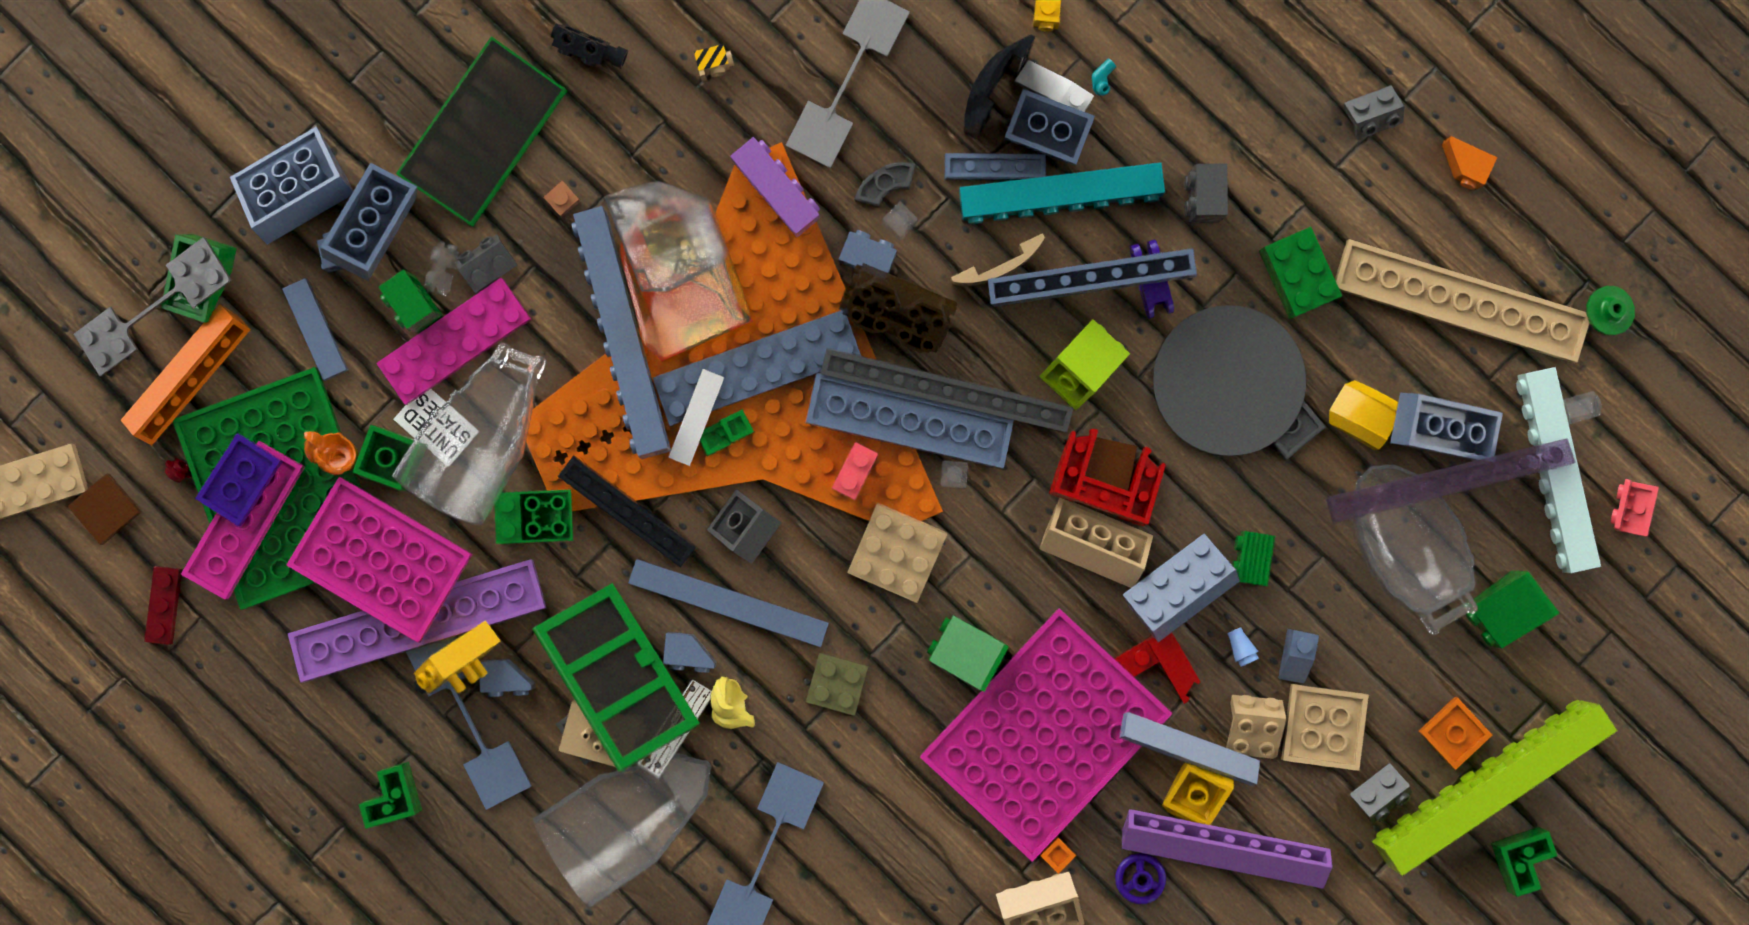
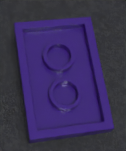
(239, 479)

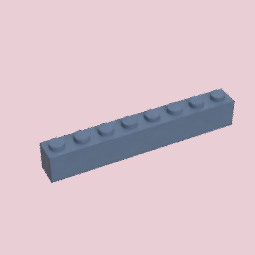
(1092, 277)

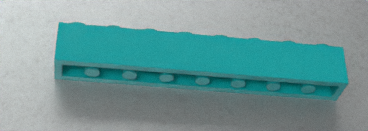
(1062, 192)

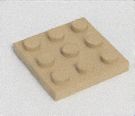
(897, 552)
(1324, 727)

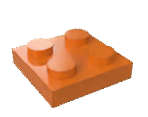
(1455, 733)

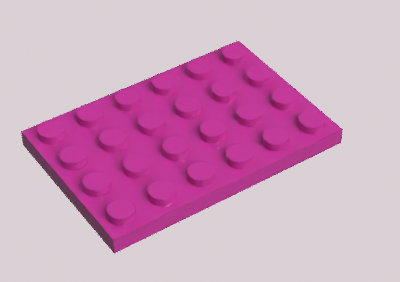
(379, 559)

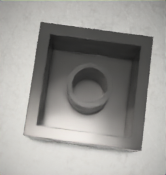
(1206, 193)

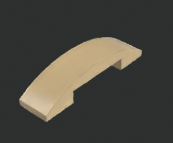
(970, 277)

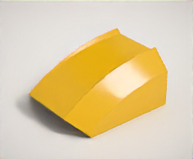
(1364, 414)
(1197, 794)

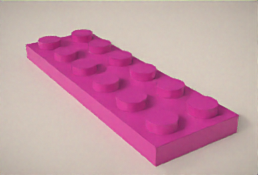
(453, 341)
(229, 548)

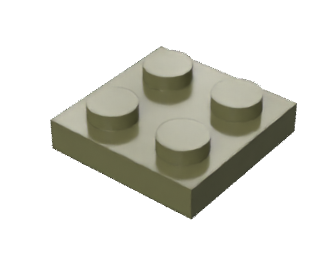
(837, 683)

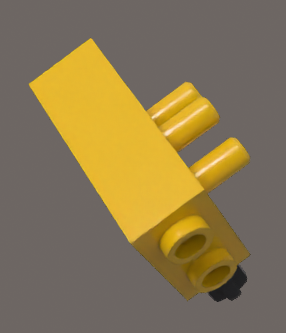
(457, 657)

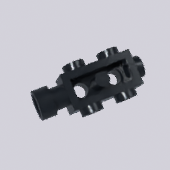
(582, 46)

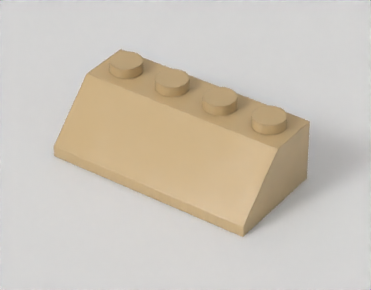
(1097, 542)

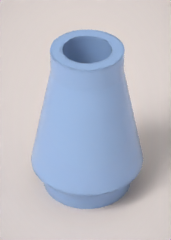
(1242, 647)

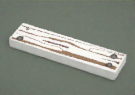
(697, 698)

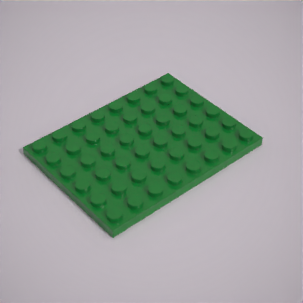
(278, 417)

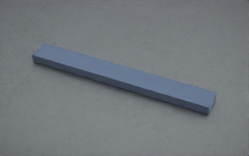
(728, 602)

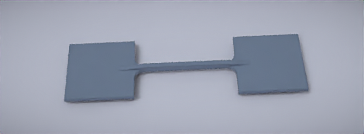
(495, 771)
(790, 800)

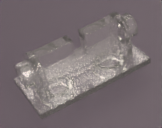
(437, 277)

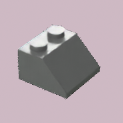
(744, 526)

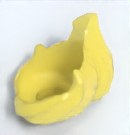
(729, 705)

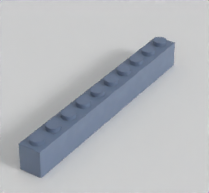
(621, 332)

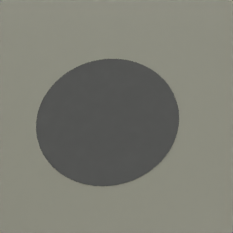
(1229, 380)

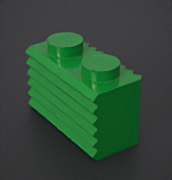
(1254, 557)

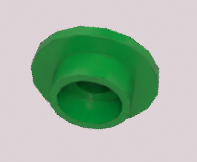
(1601, 314)

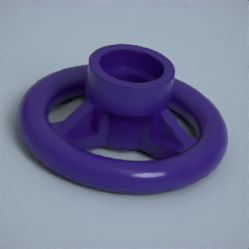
(1158, 887)

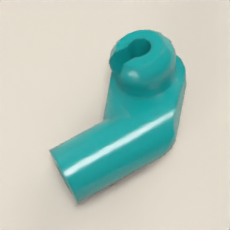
(1099, 77)

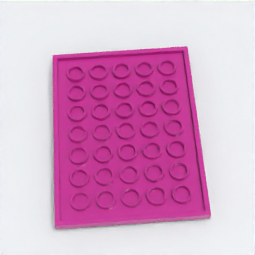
(1043, 734)

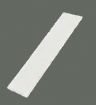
(696, 417)

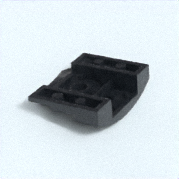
(978, 105)

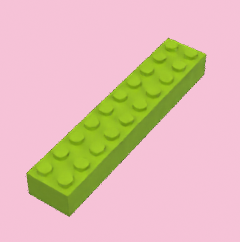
(1493, 785)

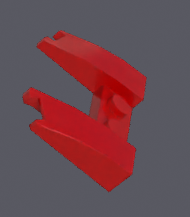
(1130, 505)
(1170, 657)

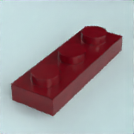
(163, 605)

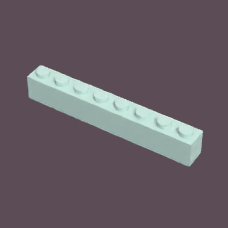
(1561, 486)

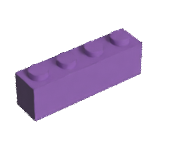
(775, 187)

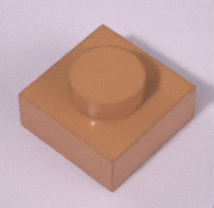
(561, 198)

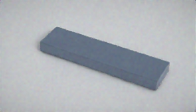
(994, 166)
(315, 329)

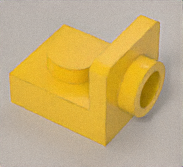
(1047, 14)

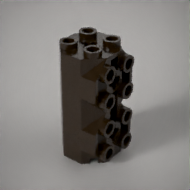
(895, 306)

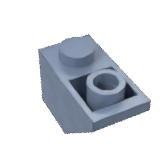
(687, 650)
(505, 676)

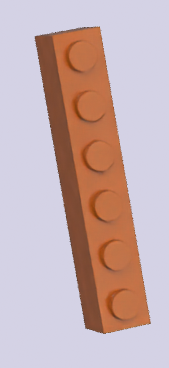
(185, 375)

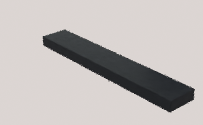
(627, 511)

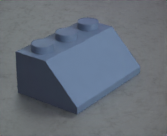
(1049, 127)

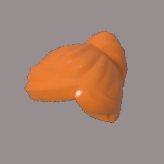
(330, 451)

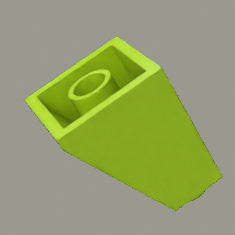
(1084, 365)

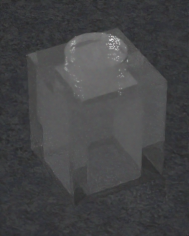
(900, 221)
(1582, 407)
(954, 474)

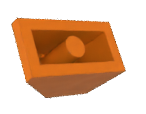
(1468, 163)

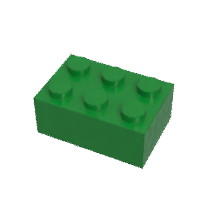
(1300, 272)

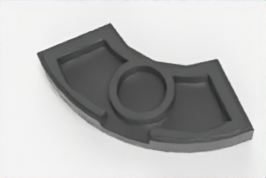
(884, 181)

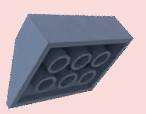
(291, 186)

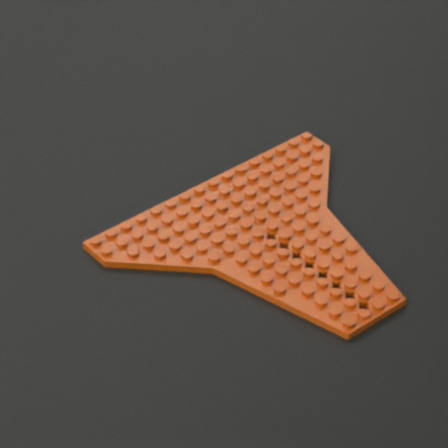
(784, 286)

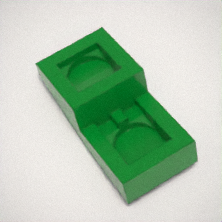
(725, 433)

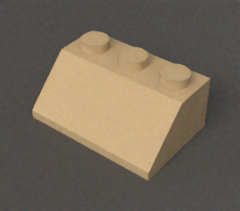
(1042, 903)

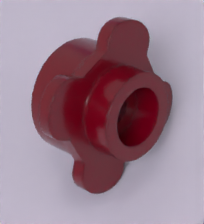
(177, 470)

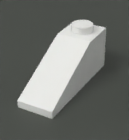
(1053, 86)

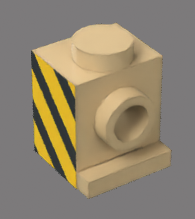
(713, 61)

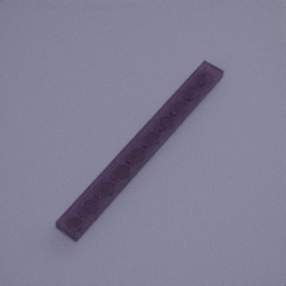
(1450, 481)

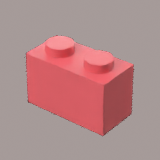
(855, 471)

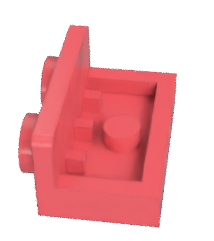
(1635, 508)

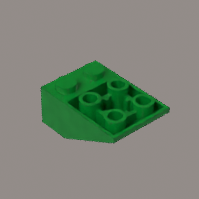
(534, 516)

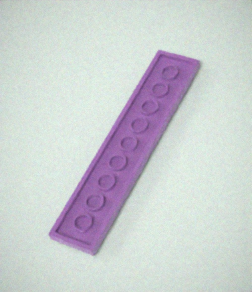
(364, 639)

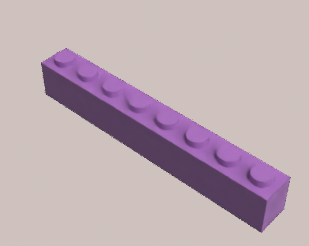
(1226, 849)

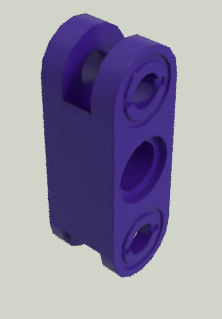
(1153, 293)

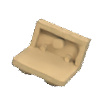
(1256, 726)

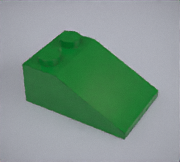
(178, 302)

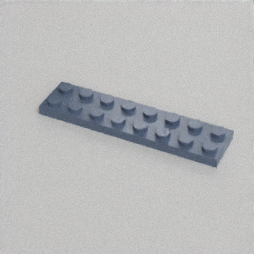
(758, 365)
(909, 421)

